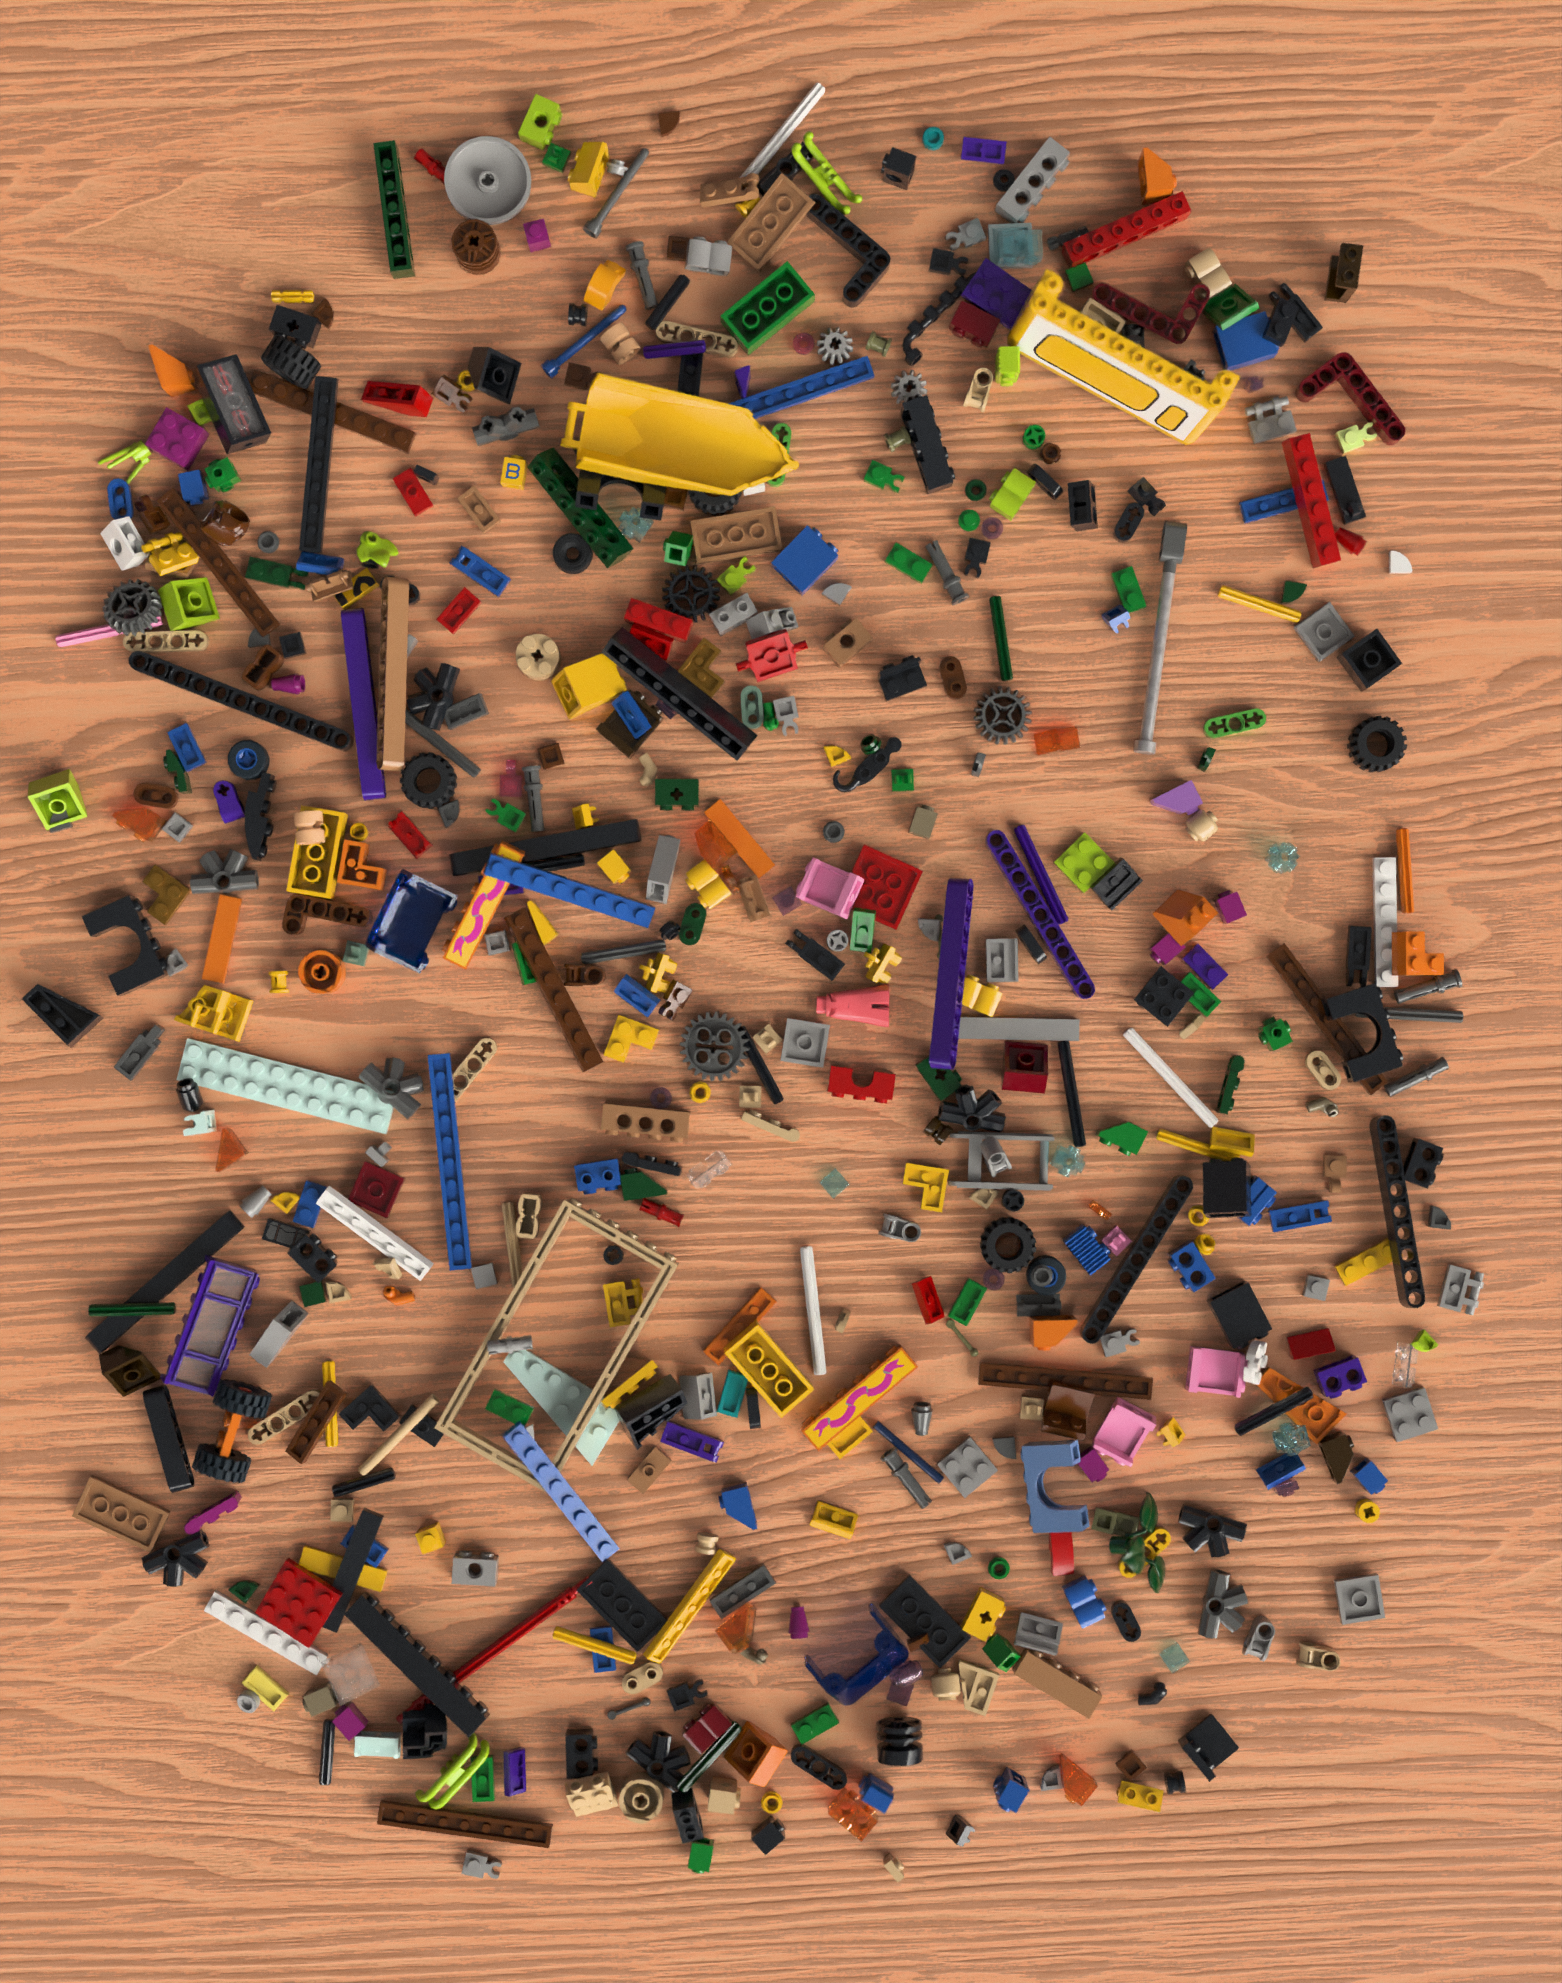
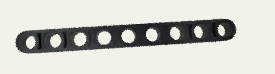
(553, 845)
(1394, 1223)
(1126, 1264)
(168, 1279)

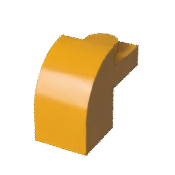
(603, 284)

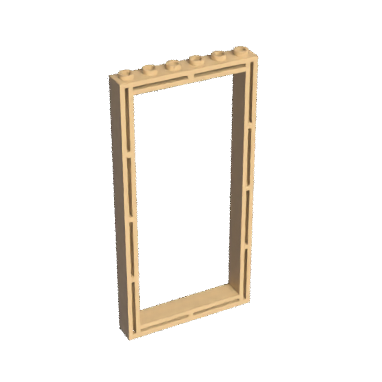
(610, 1230)

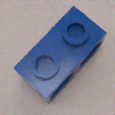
(1195, 1263)

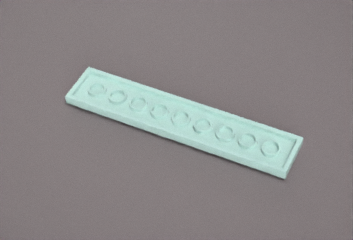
(284, 1085)

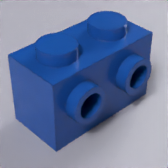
(598, 1175)
(1010, 1790)

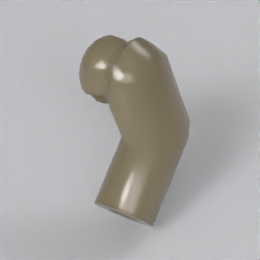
(1324, 1105)
(755, 1656)

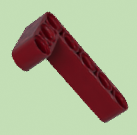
(1152, 313)
(1356, 394)

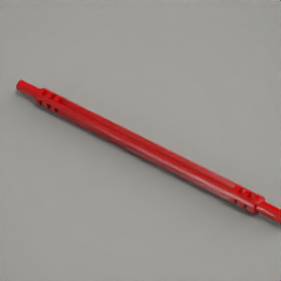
(506, 1641)

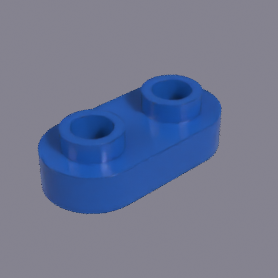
(120, 501)

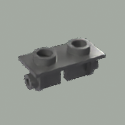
(1038, 1305)

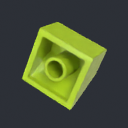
(188, 603)
(56, 795)

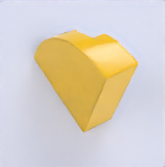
(836, 755)
(286, 1201)

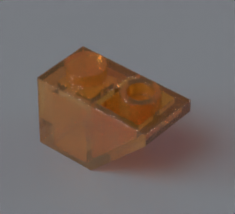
(142, 821)

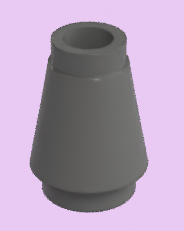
(921, 1417)

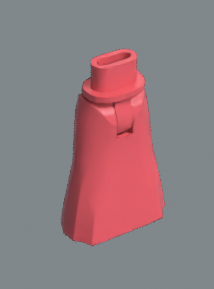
(860, 1005)

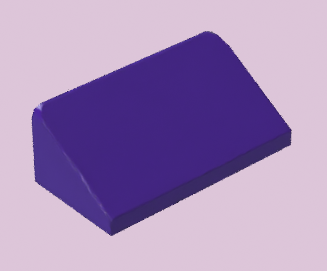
(742, 380)

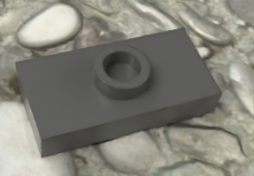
(466, 711)

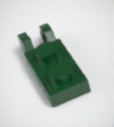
(274, 573)
(1230, 1084)

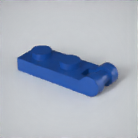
(480, 571)
(1299, 1216)

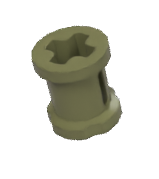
(878, 344)
(897, 439)

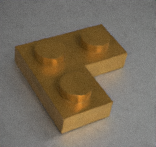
(697, 668)
(171, 894)

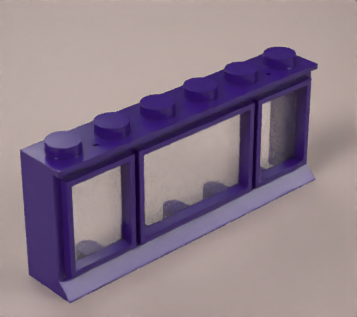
(211, 1326)

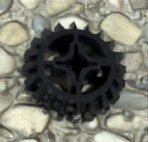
(688, 575)

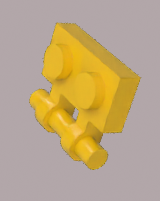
(170, 559)
(617, 1301)

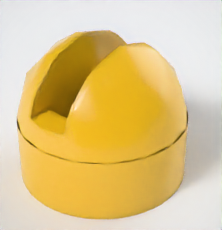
(358, 828)

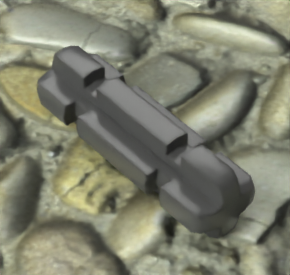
(1054, 242)

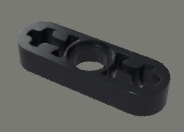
(819, 1775)

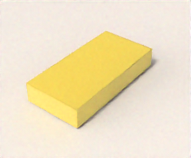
(265, 1687)

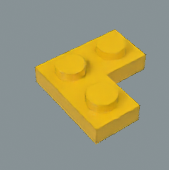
(627, 1032)
(933, 1183)

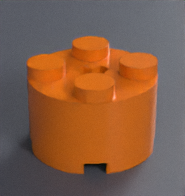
(334, 969)

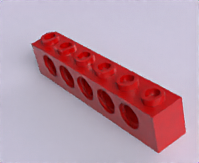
(1126, 230)

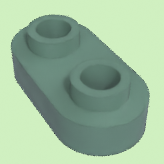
(752, 707)

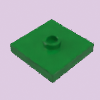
(1229, 307)

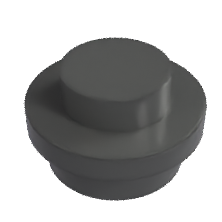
(268, 542)
(833, 832)
(1041, 1275)

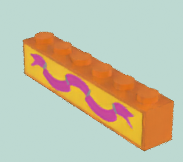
(479, 911)
(859, 1397)

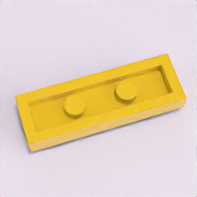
(1364, 1262)
(630, 1385)

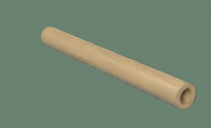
(398, 1434)

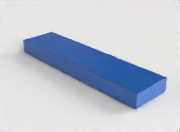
(1270, 505)

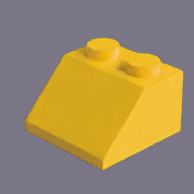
(589, 168)

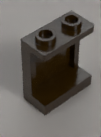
(1344, 273)
(619, 735)

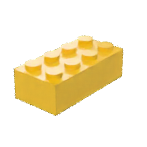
(316, 866)
(768, 1368)

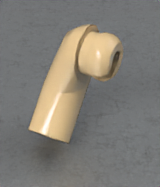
(650, 770)

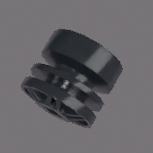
(900, 1741)

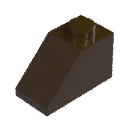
(1337, 1454)

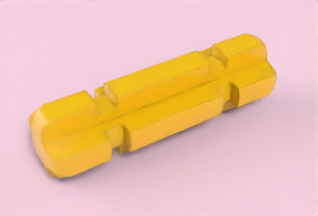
(292, 296)

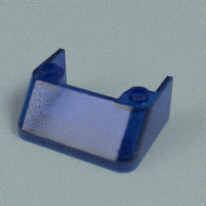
(891, 1654)

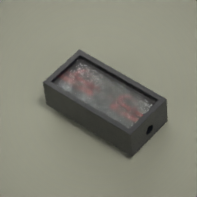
(231, 404)

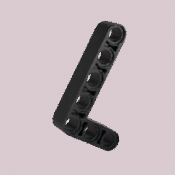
(851, 245)

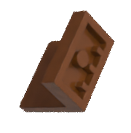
(1067, 1411)

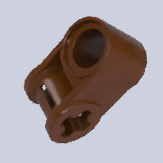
(582, 975)

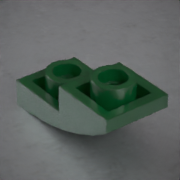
(174, 765)

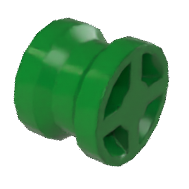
(1035, 433)

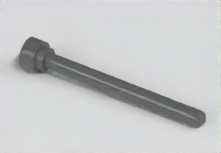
(594, 226)

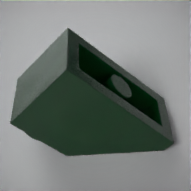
(640, 1185)

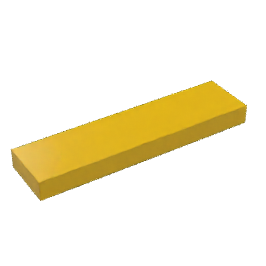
(329, 1563)

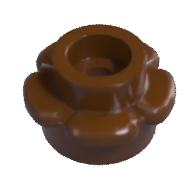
(1049, 447)

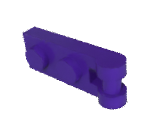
(691, 1441)

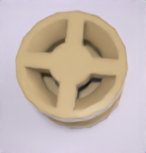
(706, 1543)

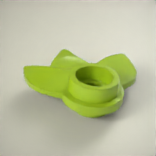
(375, 548)

